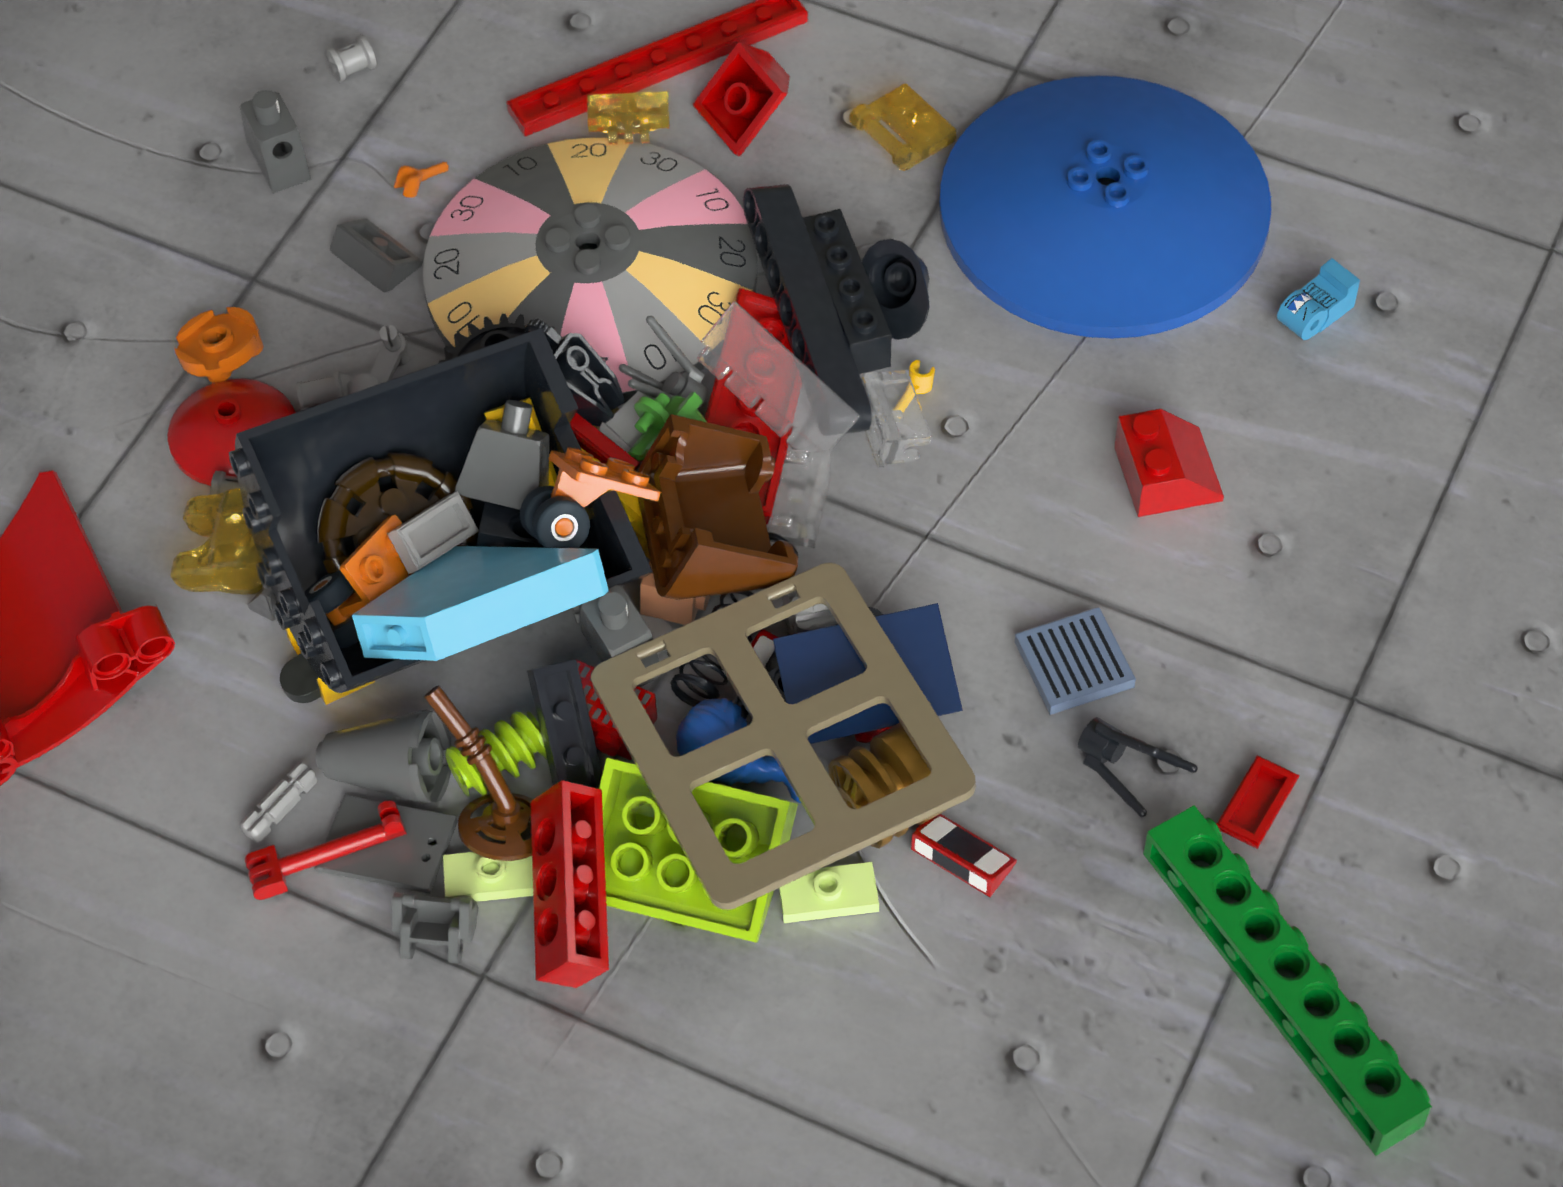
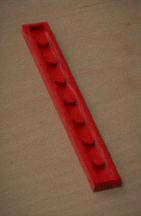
(655, 62)

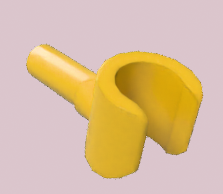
(922, 382)

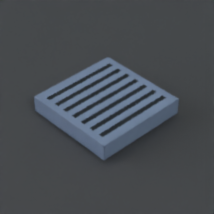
(1074, 660)

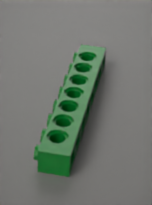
(1375, 1117)

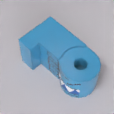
(1320, 301)

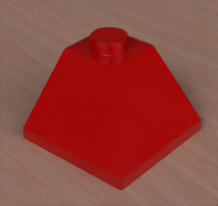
(743, 95)

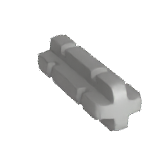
(278, 802)

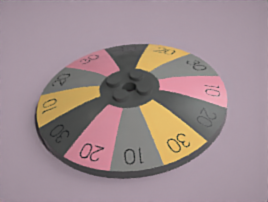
(664, 236)

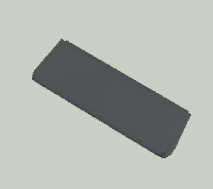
(373, 254)

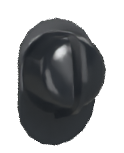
(899, 285)

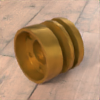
(871, 776)

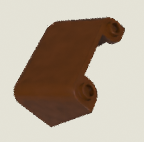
(709, 518)

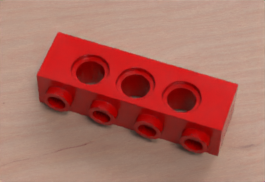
(569, 885)

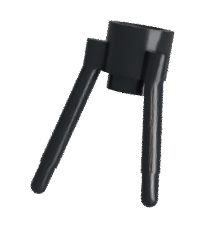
(1107, 743)

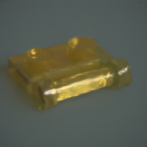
(911, 119)

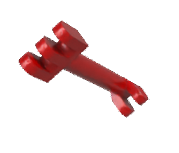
(268, 870)

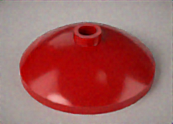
(204, 434)

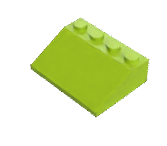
(650, 870)

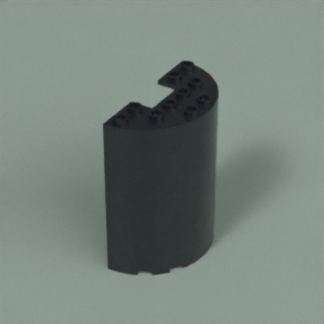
(430, 413)

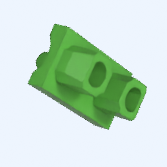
(654, 415)

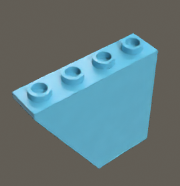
(476, 597)

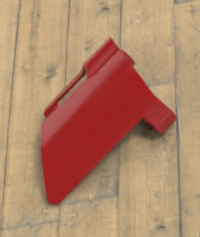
(62, 630)

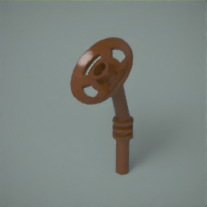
(507, 811)

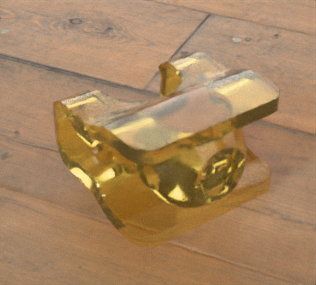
(227, 557)

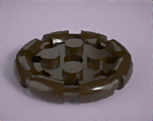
(362, 484)

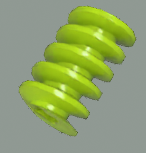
(509, 747)

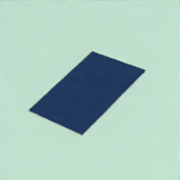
(825, 658)

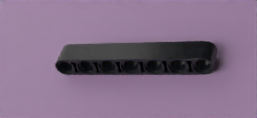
(803, 294)

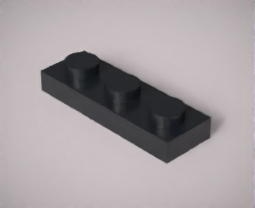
(565, 724)

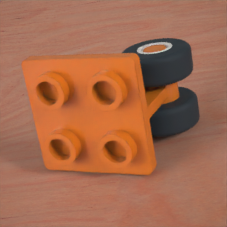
(557, 512)
(368, 571)

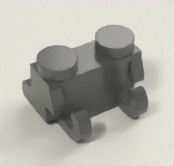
(433, 922)

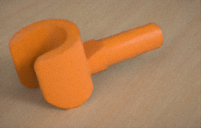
(411, 177)

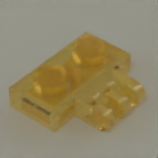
(628, 114)

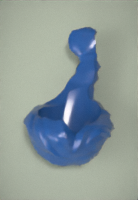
(714, 720)

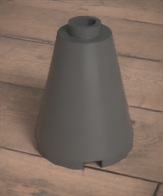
(391, 756)

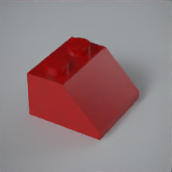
(1165, 463)

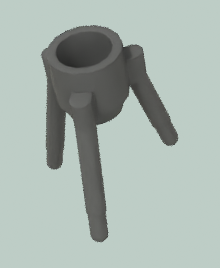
(676, 383)

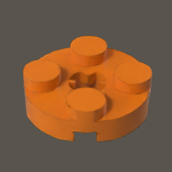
(236, 338)

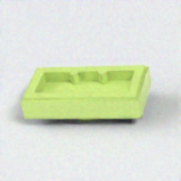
(486, 878)
(830, 893)

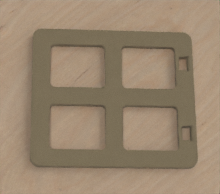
(783, 733)

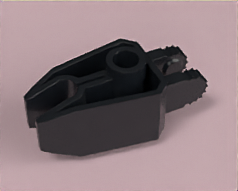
(587, 375)

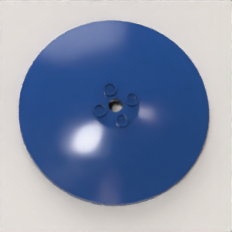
(1096, 256)

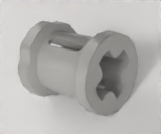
(351, 58)

